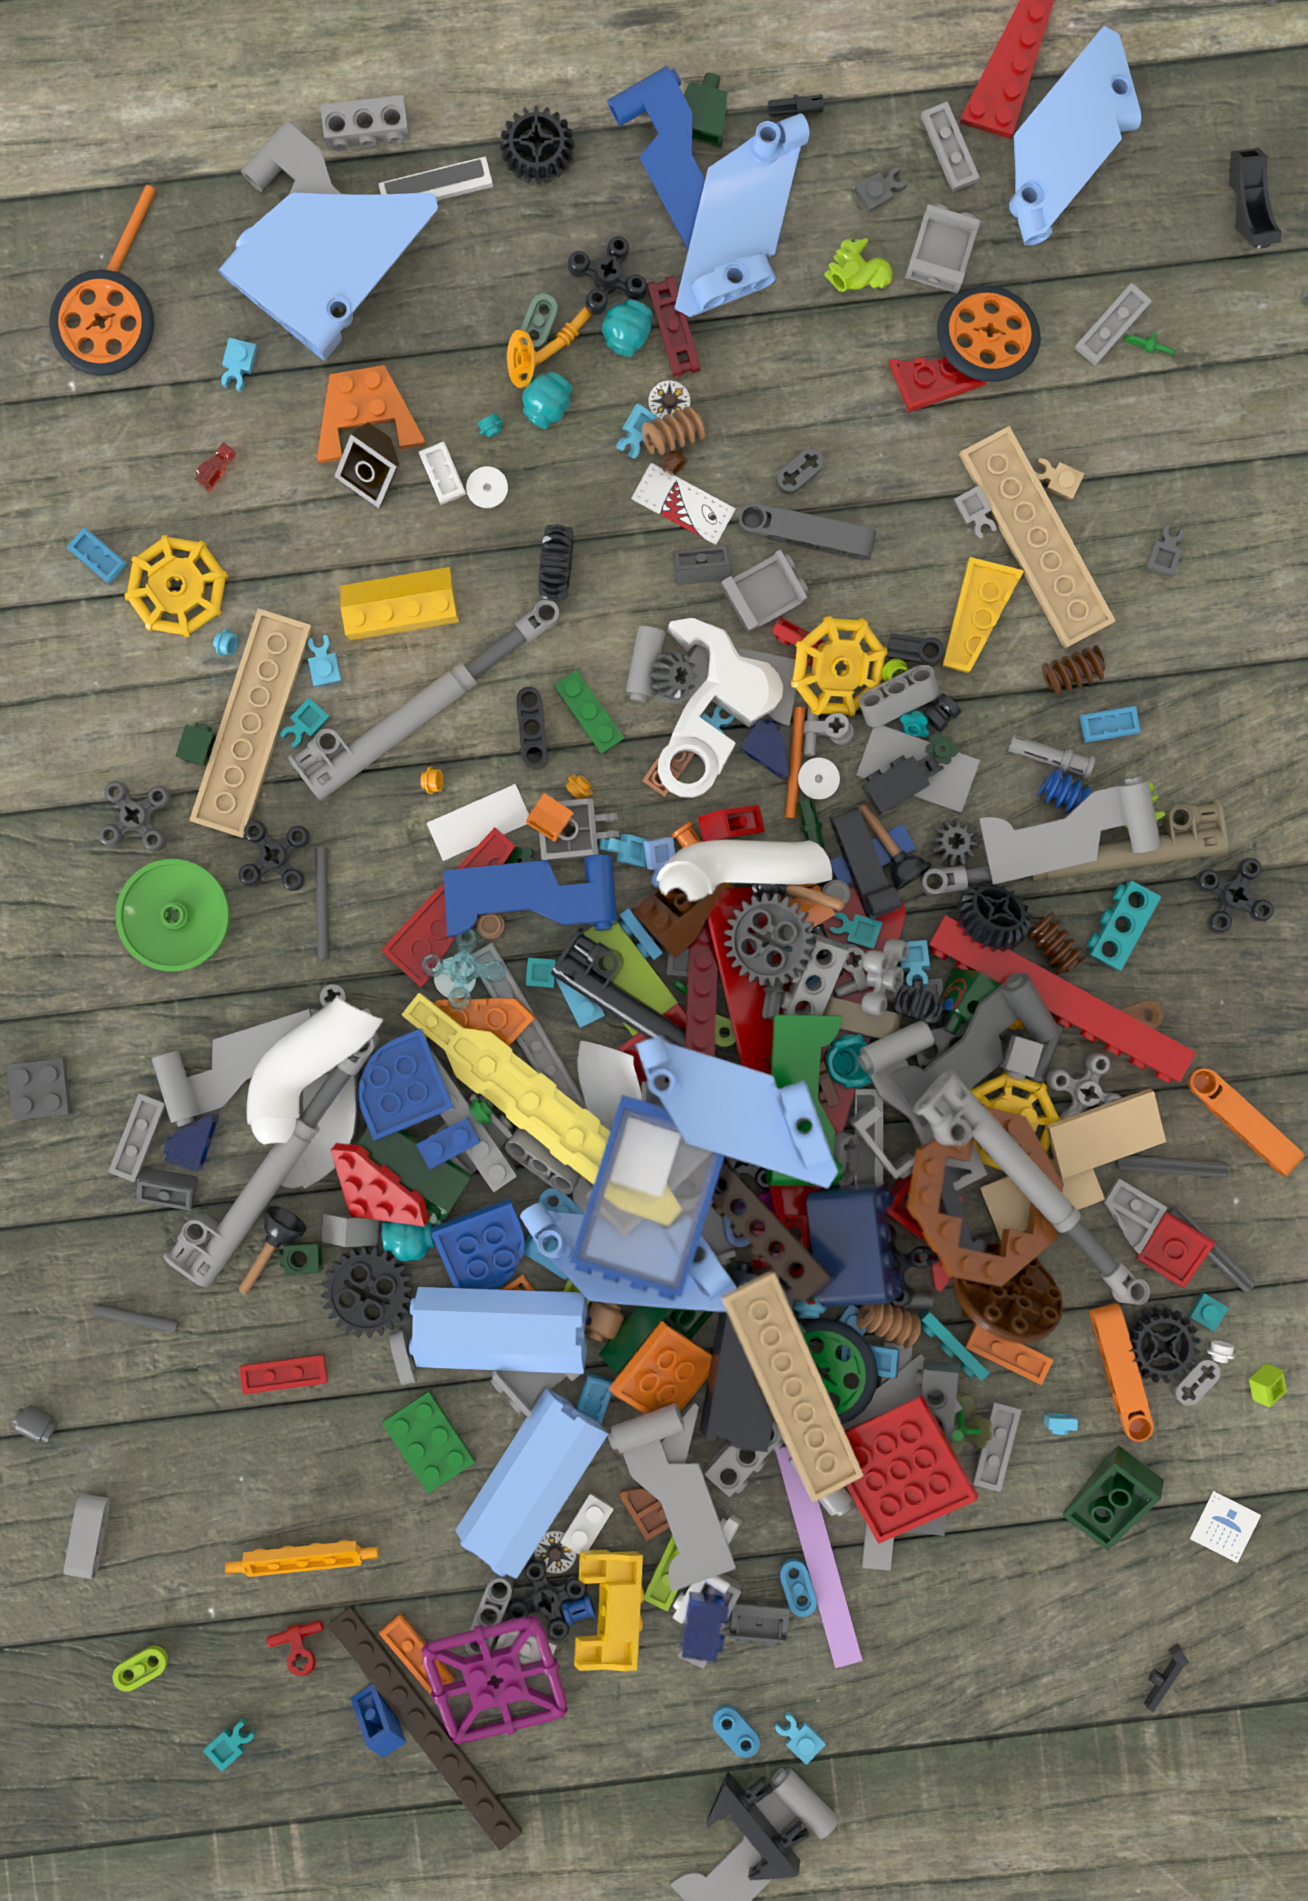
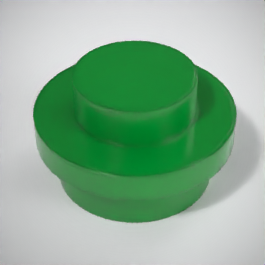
(481, 1111)

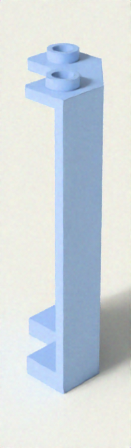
(499, 1330)
(530, 1484)

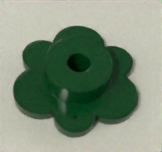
(938, 741)
(521, 854)

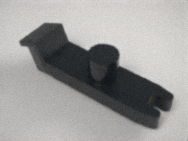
(1165, 1680)

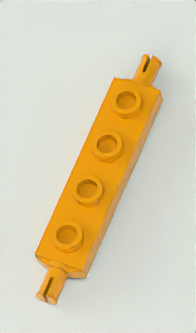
(302, 1558)

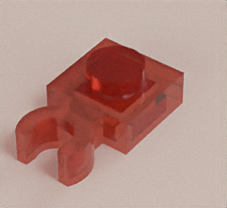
(212, 470)

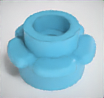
(225, 642)

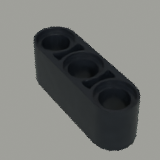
(528, 715)

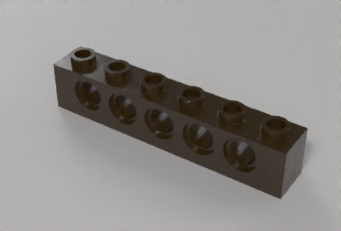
(815, 1276)

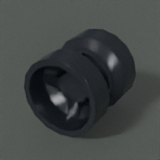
(942, 712)

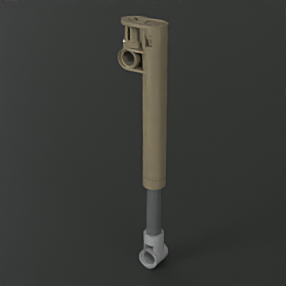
(1195, 838)

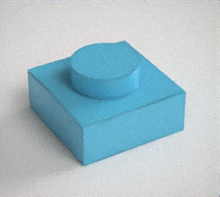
(1060, 1422)

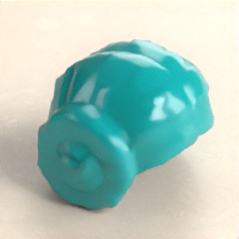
(627, 327)
(546, 399)
(844, 1064)
(407, 1240)

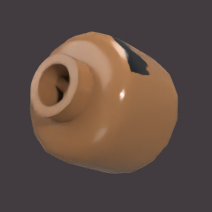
(604, 1320)

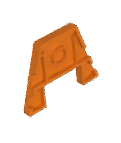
(362, 398)

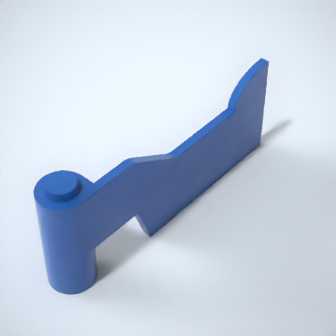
(669, 155)
(532, 888)

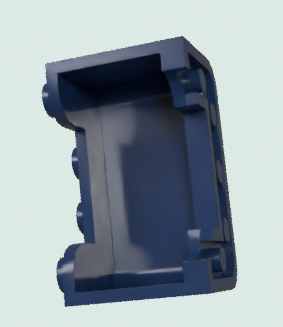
(852, 1243)

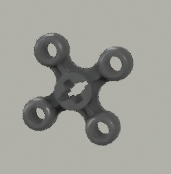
(126, 823)

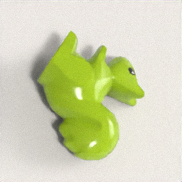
(854, 271)

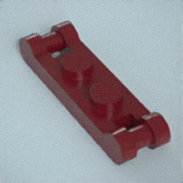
(673, 327)

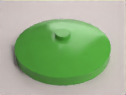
(173, 915)

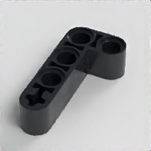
(863, 864)

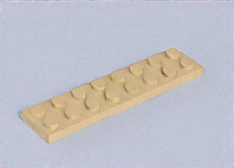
(1037, 537)
(251, 723)
(792, 1386)

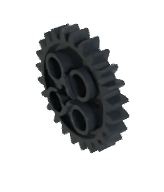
(356, 1315)

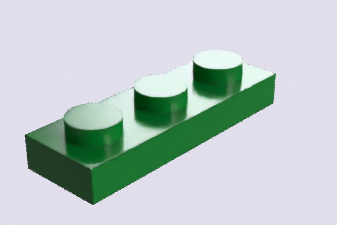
(589, 712)

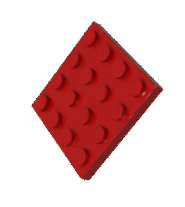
(906, 1470)

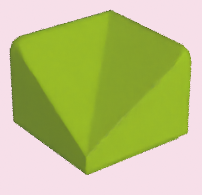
(1268, 1385)

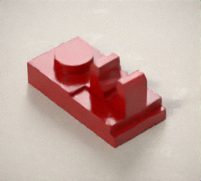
(789, 633)

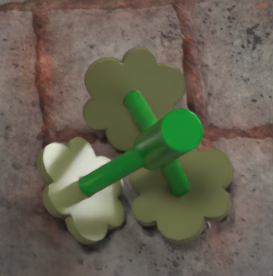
(978, 1429)

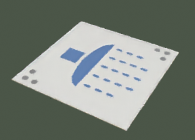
(1225, 1526)

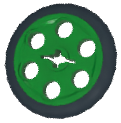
(862, 1363)

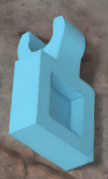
(629, 849)

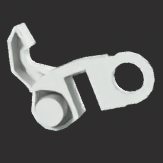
(735, 683)

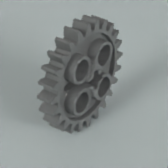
(779, 915)

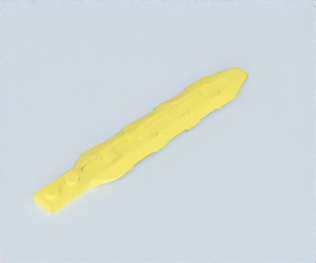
(515, 1088)

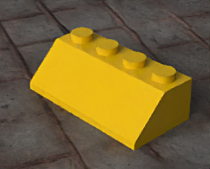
(398, 604)

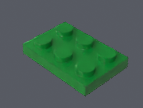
(428, 1441)

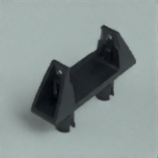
(951, 1206)
(775, 1848)

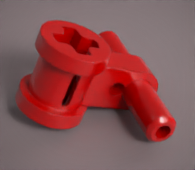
(294, 1635)

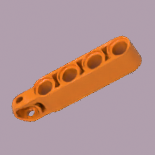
(1245, 1121)
(1122, 1372)

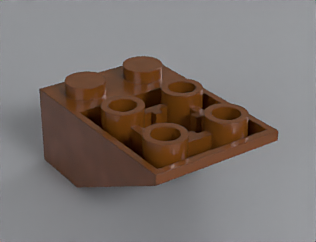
(674, 918)

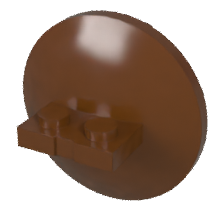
(1018, 1311)

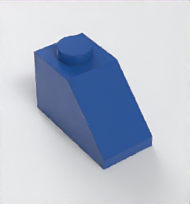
(377, 1722)

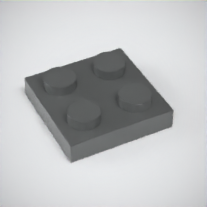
(39, 1089)

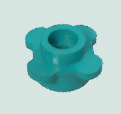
(915, 724)

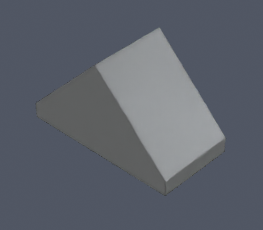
(349, 1230)

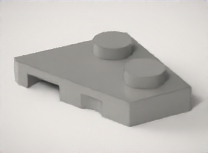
(1133, 1213)

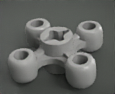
(884, 976)
(1088, 1081)

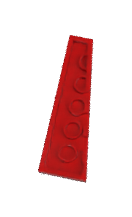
(1005, 80)
(427, 928)

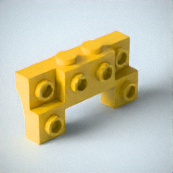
(618, 1610)

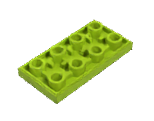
(636, 974)

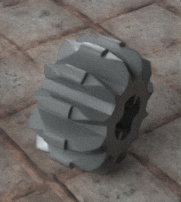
(673, 675)
(949, 833)

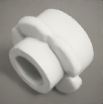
(1221, 1351)

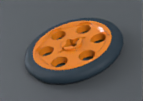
(134, 304)
(968, 359)

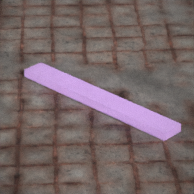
(820, 1566)

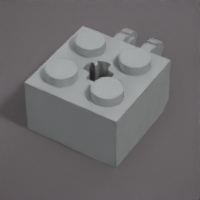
(584, 840)

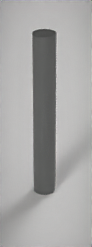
(135, 1318)

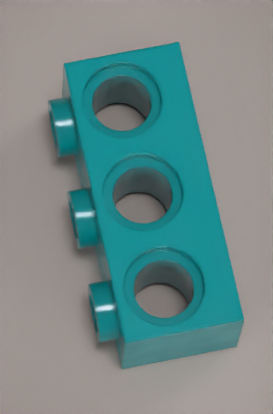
(1135, 919)

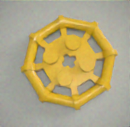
(191, 590)
(829, 655)
(1017, 1105)

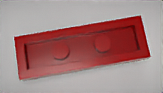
(283, 1374)

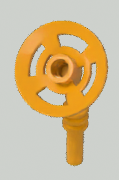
(527, 358)

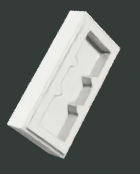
(442, 473)

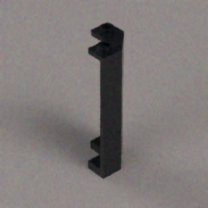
(733, 1398)

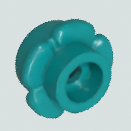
(490, 425)

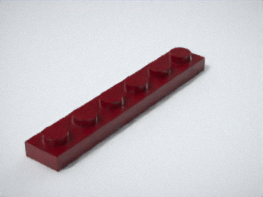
(701, 994)

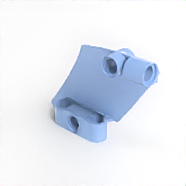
(1072, 134)
(741, 218)
(739, 1112)
(702, 1290)

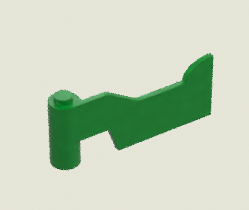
(796, 1059)

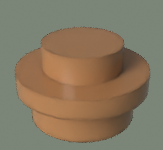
(490, 925)

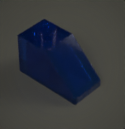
(767, 748)
(191, 1144)

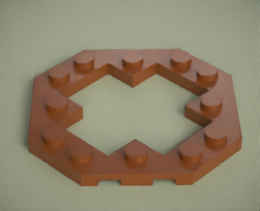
(944, 1231)

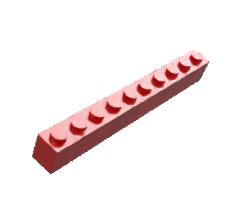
(1069, 1004)

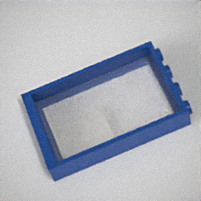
(646, 1202)

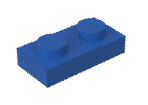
(448, 1143)

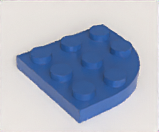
(402, 1086)
(481, 1246)

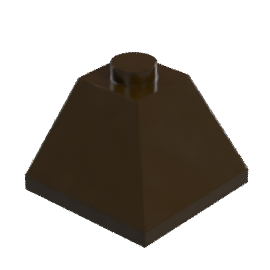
(368, 464)

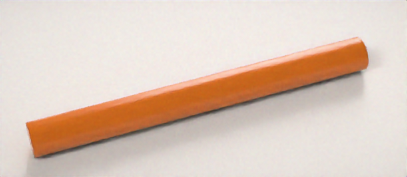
(131, 228)
(795, 762)

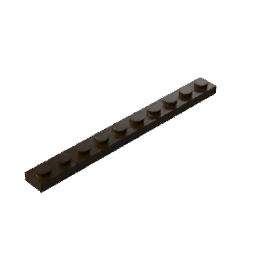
(425, 1727)

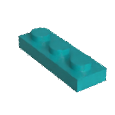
(952, 1346)

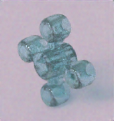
(473, 970)

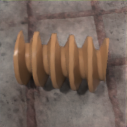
(672, 429)
(890, 1322)

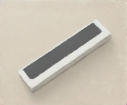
(443, 181)
(868, 1167)

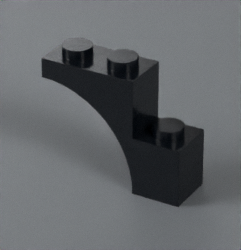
(1253, 207)

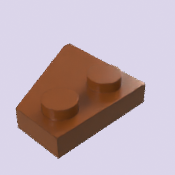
(645, 1511)

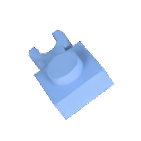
(657, 853)

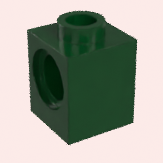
(196, 744)
(314, 1257)

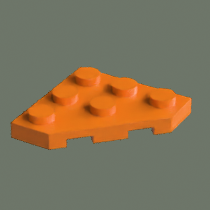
(501, 1016)

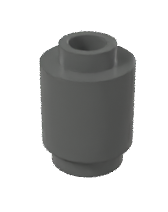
(34, 1424)

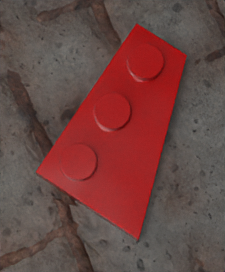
(929, 381)

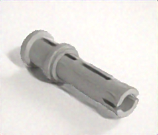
(1064, 760)

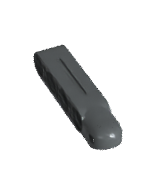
(808, 531)

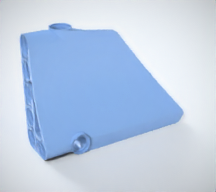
(323, 256)

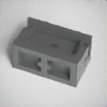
(759, 1621)

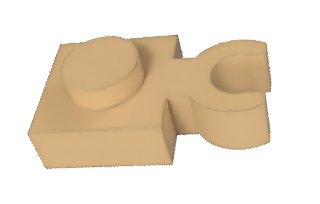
(1062, 480)

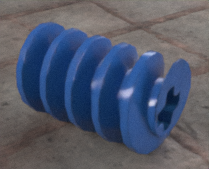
(1063, 790)

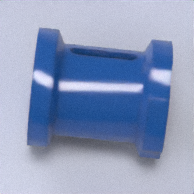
(578, 1609)

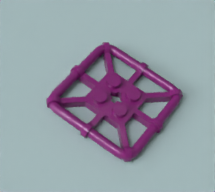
(488, 1694)

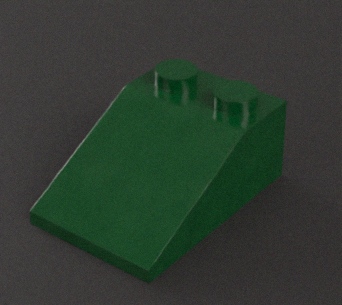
(1114, 1498)

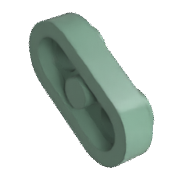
(538, 323)

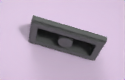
(701, 565)
(166, 1189)

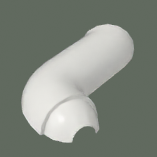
(709, 863)
(300, 1060)
(604, 1078)
(336, 1126)

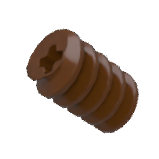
(1074, 669)
(1055, 944)

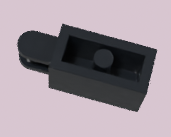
(899, 782)

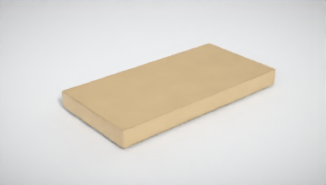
(1106, 1133)
(1011, 1207)

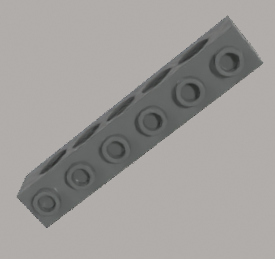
(944, 1378)

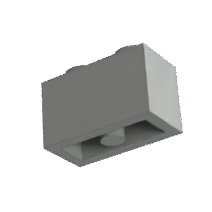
(1020, 1056)

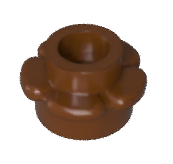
(673, 462)

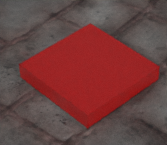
(1175, 1249)

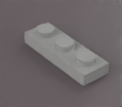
(950, 146)
(1113, 324)
(137, 1137)
(995, 1456)

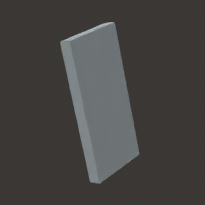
(946, 788)

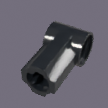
(911, 649)

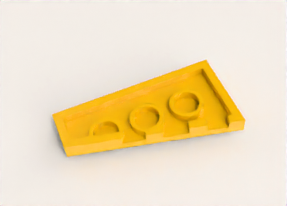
(978, 608)

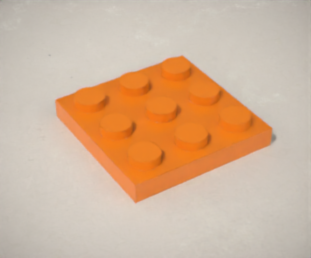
(663, 1371)

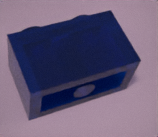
(703, 1626)

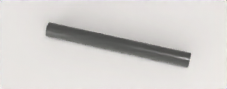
(321, 903)

